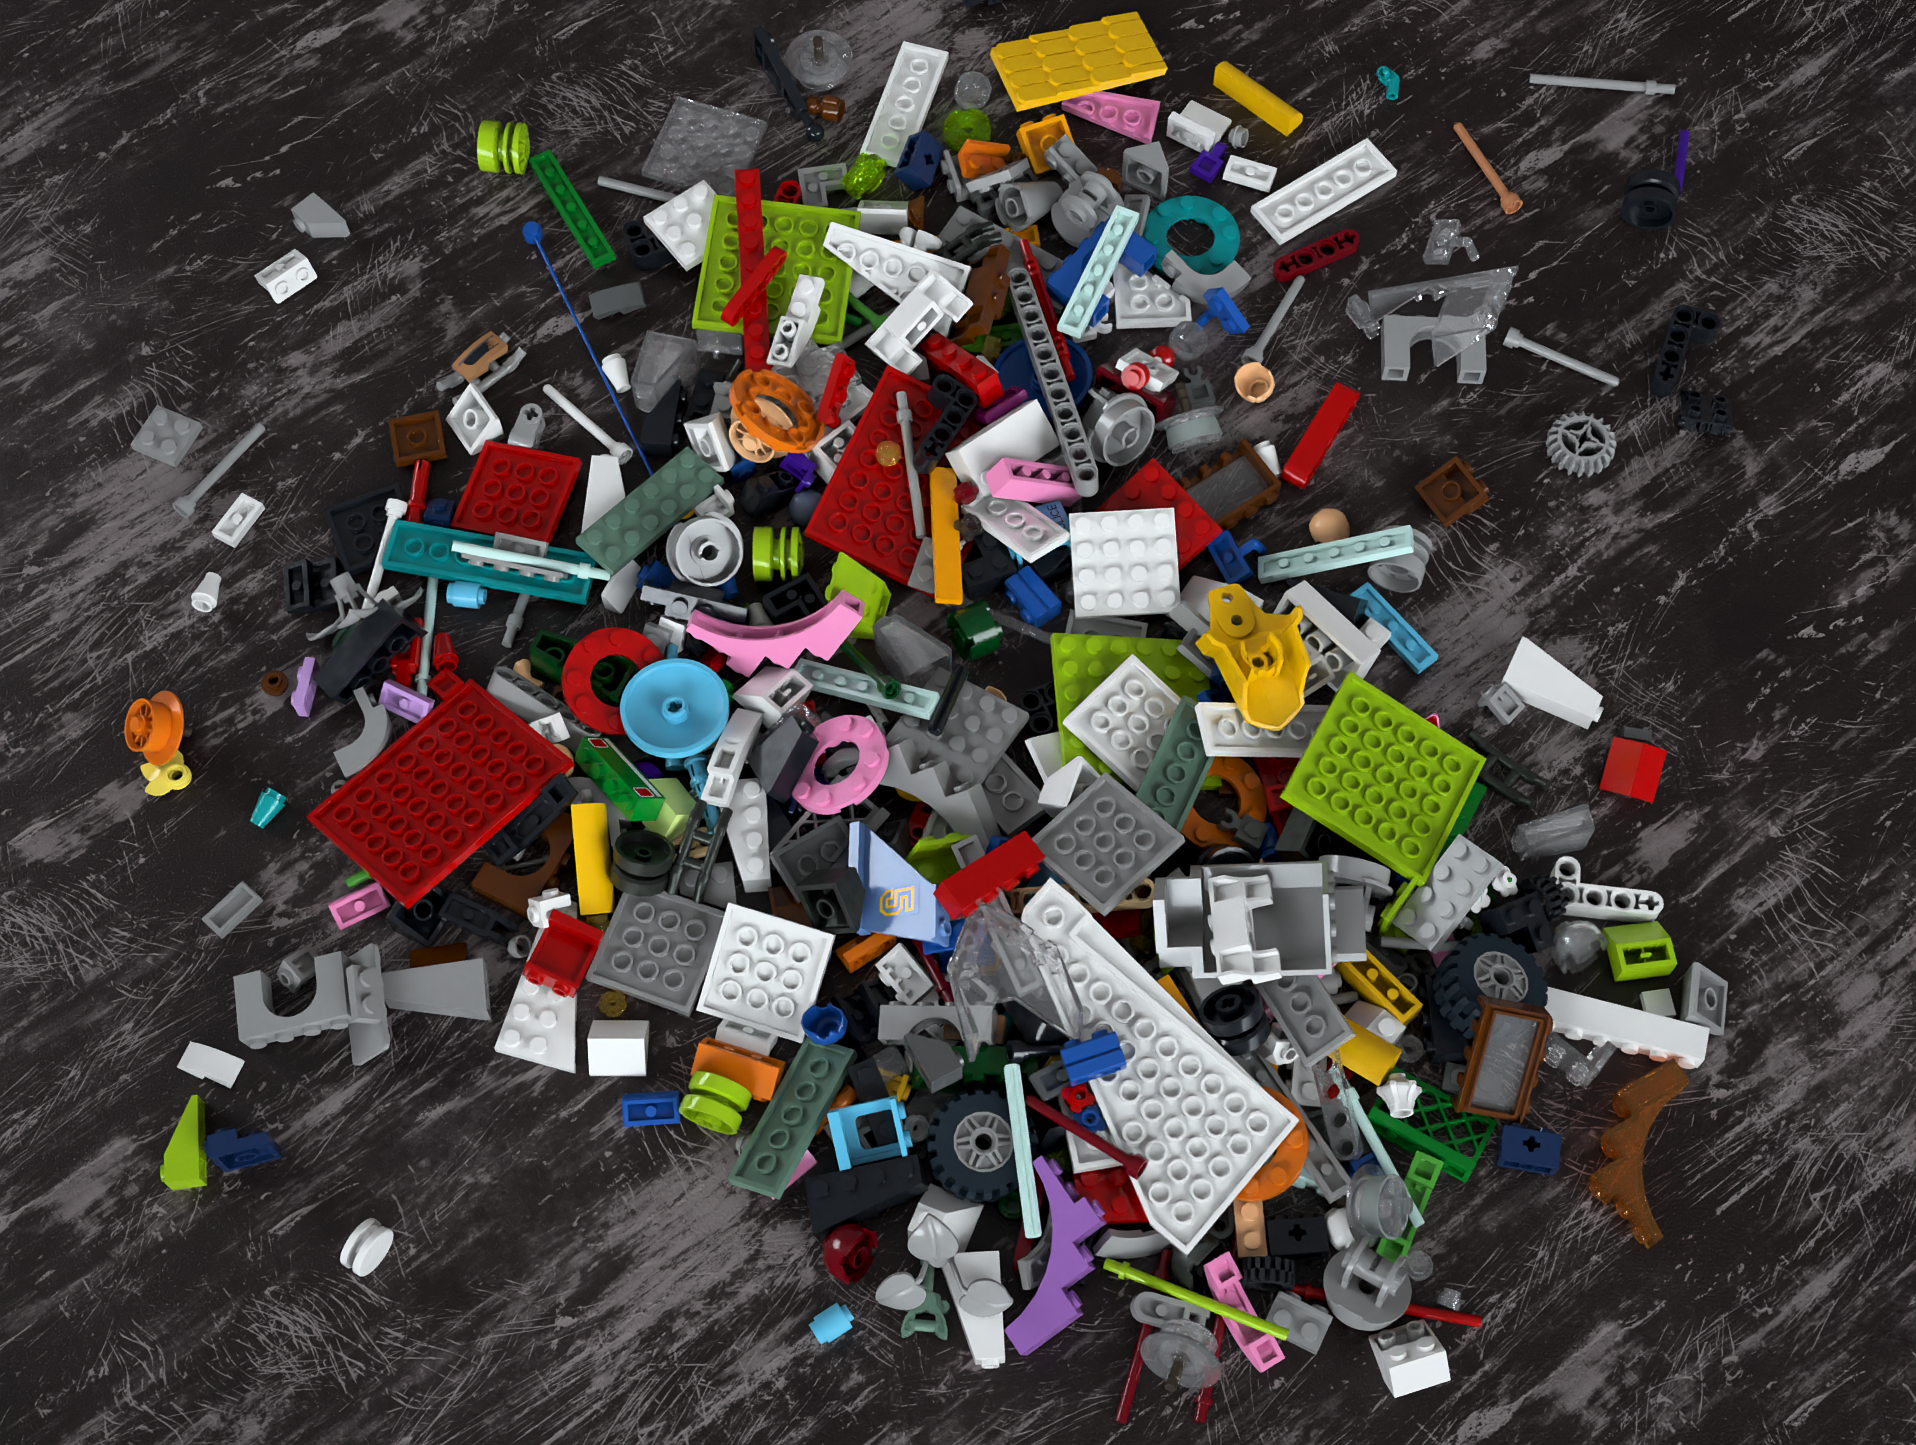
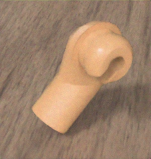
(523, 668)

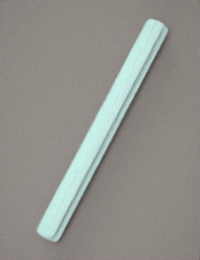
(1022, 1151)

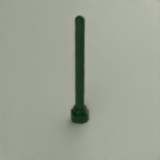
(886, 684)

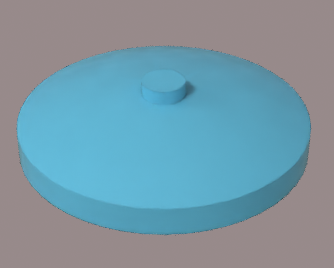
(674, 708)

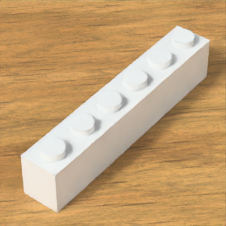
(1627, 1028)

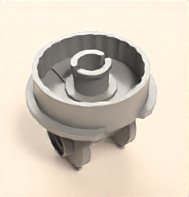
(1084, 207)
(1117, 426)
(704, 537)
(1360, 872)
(1366, 1271)

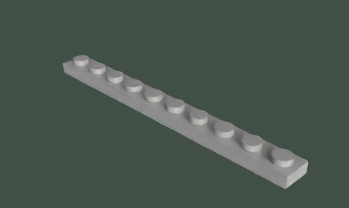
(1321, 1162)

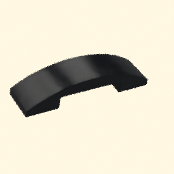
(532, 821)

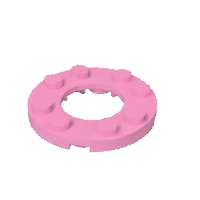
(861, 782)

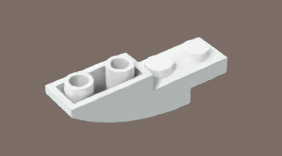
(797, 326)
(730, 755)

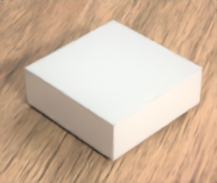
(1658, 1002)

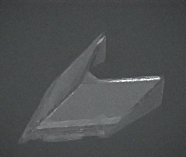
(1466, 314)
(1004, 962)

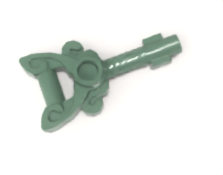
(931, 1305)

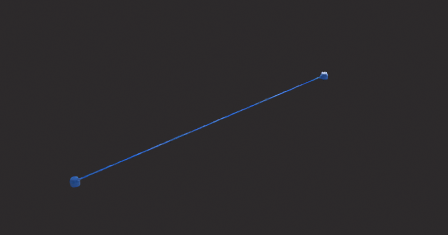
(533, 235)

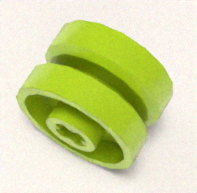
(715, 1102)

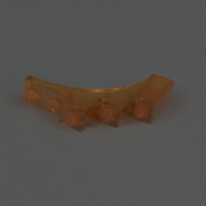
(1625, 1144)

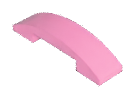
(1225, 1287)

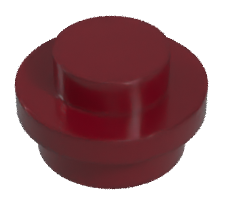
(965, 493)

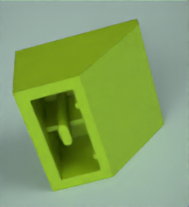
(1639, 951)

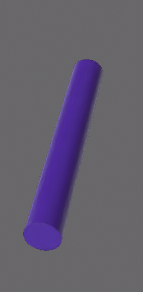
(1681, 156)

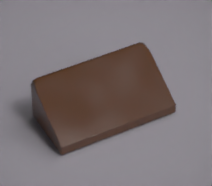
(438, 955)

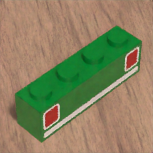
(619, 779)

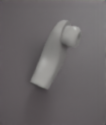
(838, 761)

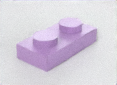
(303, 696)
(405, 701)

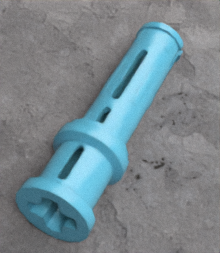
(698, 772)

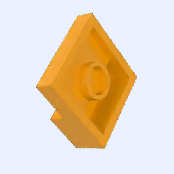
(1038, 137)

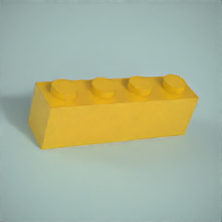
(1380, 988)

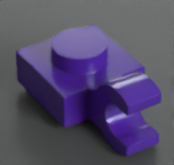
(1209, 164)

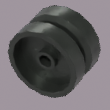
(641, 863)

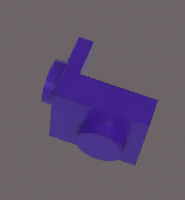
(801, 468)

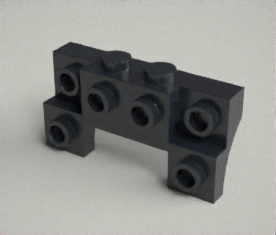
(685, 597)

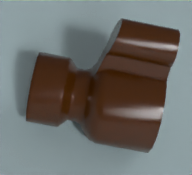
(829, 108)

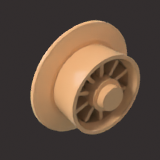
(754, 448)

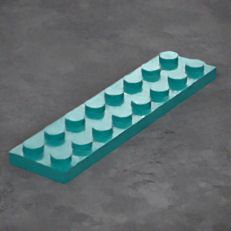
(429, 553)

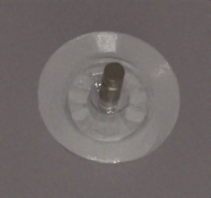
(819, 59)
(1182, 1355)

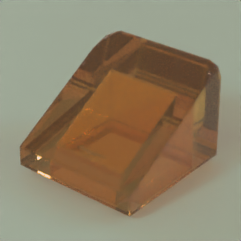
(916, 212)

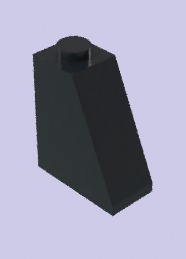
(784, 757)

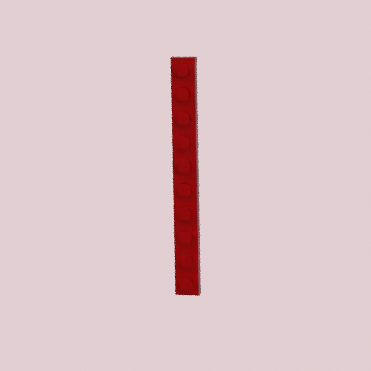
(750, 255)

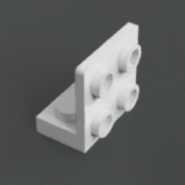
(1197, 127)

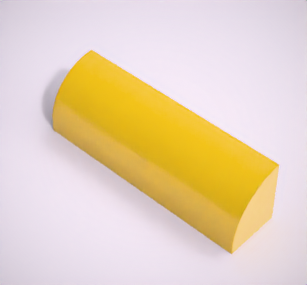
(1256, 98)
(592, 858)
(1369, 1054)

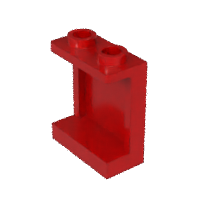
(563, 954)

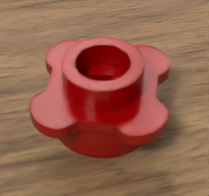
(1072, 1102)

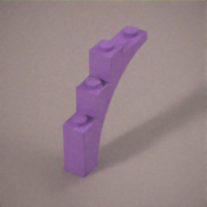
(1069, 1262)

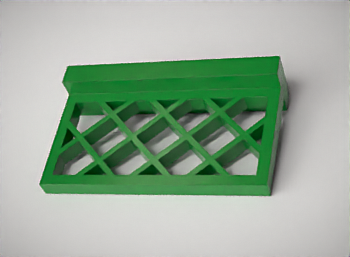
(1413, 1139)

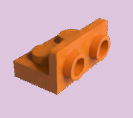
(981, 157)
(864, 949)

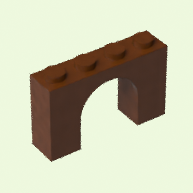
(514, 891)

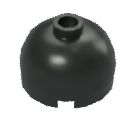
(1190, 1269)

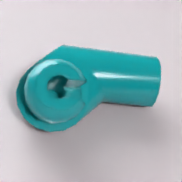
(1390, 80)

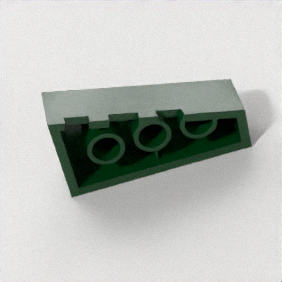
(607, 678)

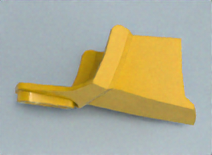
(1259, 658)

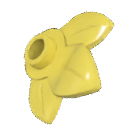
(162, 777)

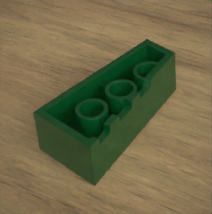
(984, 1072)

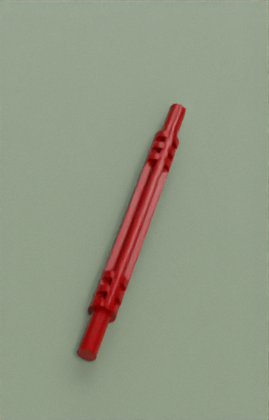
(1031, 265)

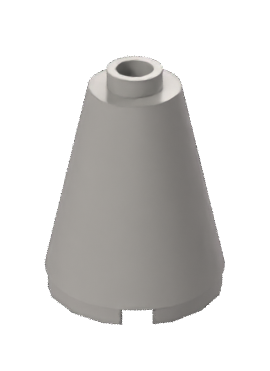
(1025, 202)

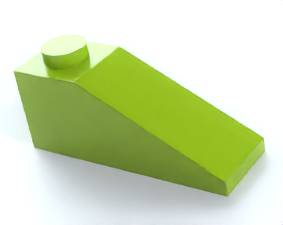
(185, 1154)

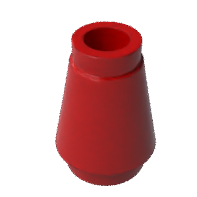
(444, 653)

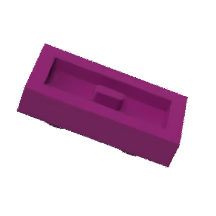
(1012, 397)

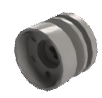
(1405, 571)

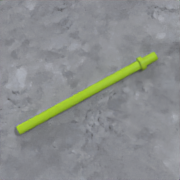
(1125, 1271)

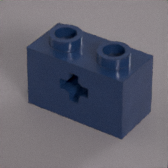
(919, 160)
(1515, 1155)

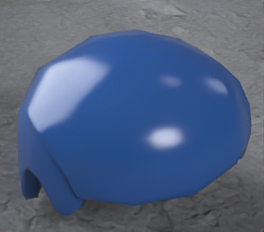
(824, 1024)

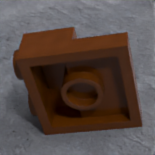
(1453, 491)

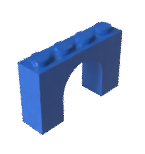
(1137, 257)

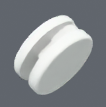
(366, 1247)

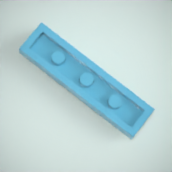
(1404, 638)

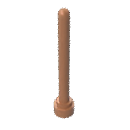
(1509, 201)

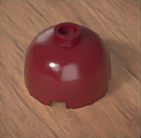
(848, 1251)

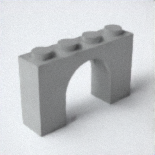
(1402, 332)
(328, 1010)

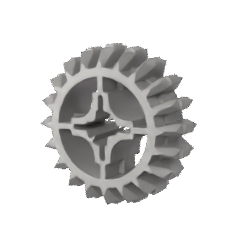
(1595, 451)

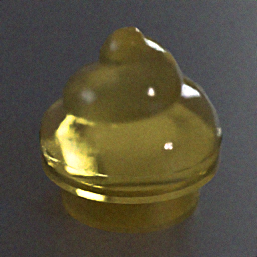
(888, 453)
(599, 921)

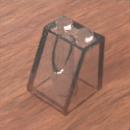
(660, 364)
(909, 651)

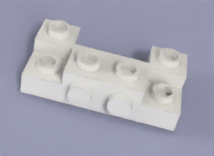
(914, 319)
(1234, 929)

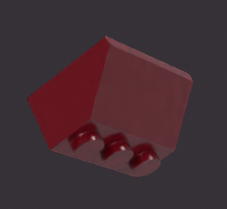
(1159, 403)

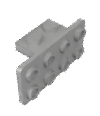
(367, 1003)

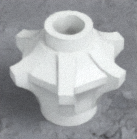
(1399, 1095)

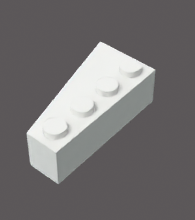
(749, 835)

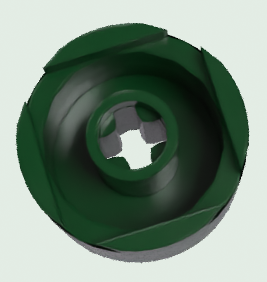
(974, 631)

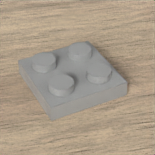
(166, 436)

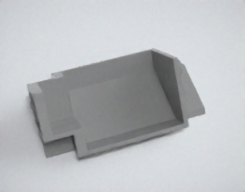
(1307, 924)

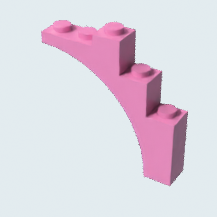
(781, 643)

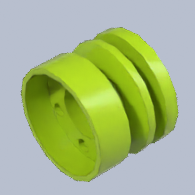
(503, 147)
(777, 554)

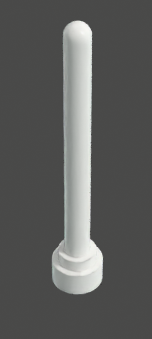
(616, 449)
(395, 510)

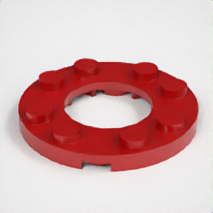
(579, 666)

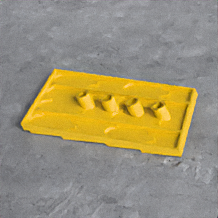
(1077, 61)

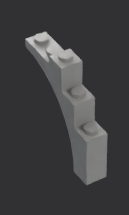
(961, 805)

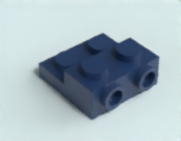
(234, 1152)

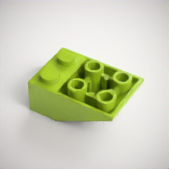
(865, 586)

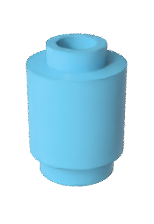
(466, 594)
(831, 1323)

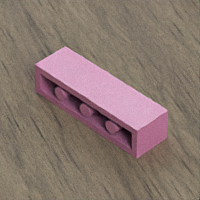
(1032, 482)

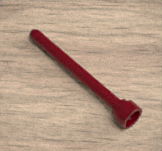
(1133, 1164)

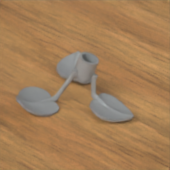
(347, 590)
(936, 1246)

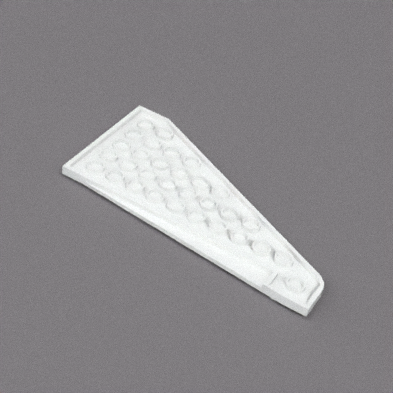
(1181, 1092)

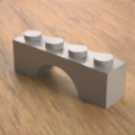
(901, 1019)

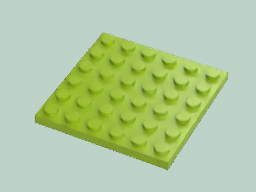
(801, 234)
(1086, 661)
(1384, 778)

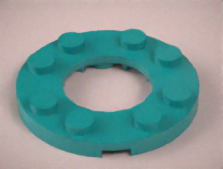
(1202, 211)

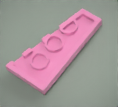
(1117, 112)

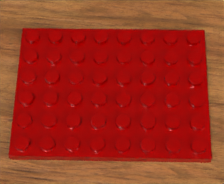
(869, 504)
(439, 792)

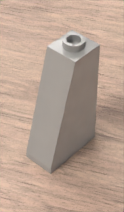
(441, 989)

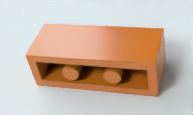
(750, 1069)

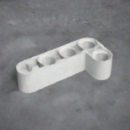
(1640, 905)

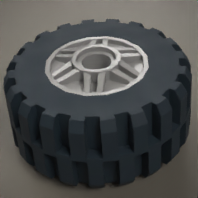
(1486, 968)
(957, 1159)

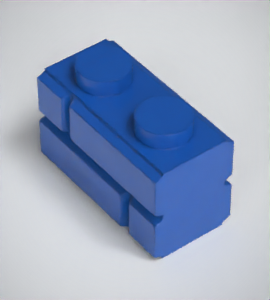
(1032, 597)
(1092, 1057)

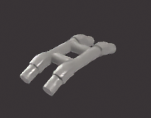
(497, 372)

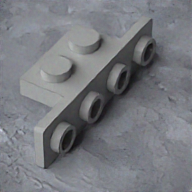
(518, 545)
(1195, 626)

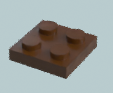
(417, 438)

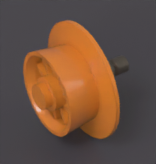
(156, 727)

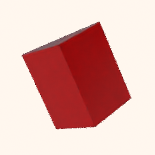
(1633, 769)

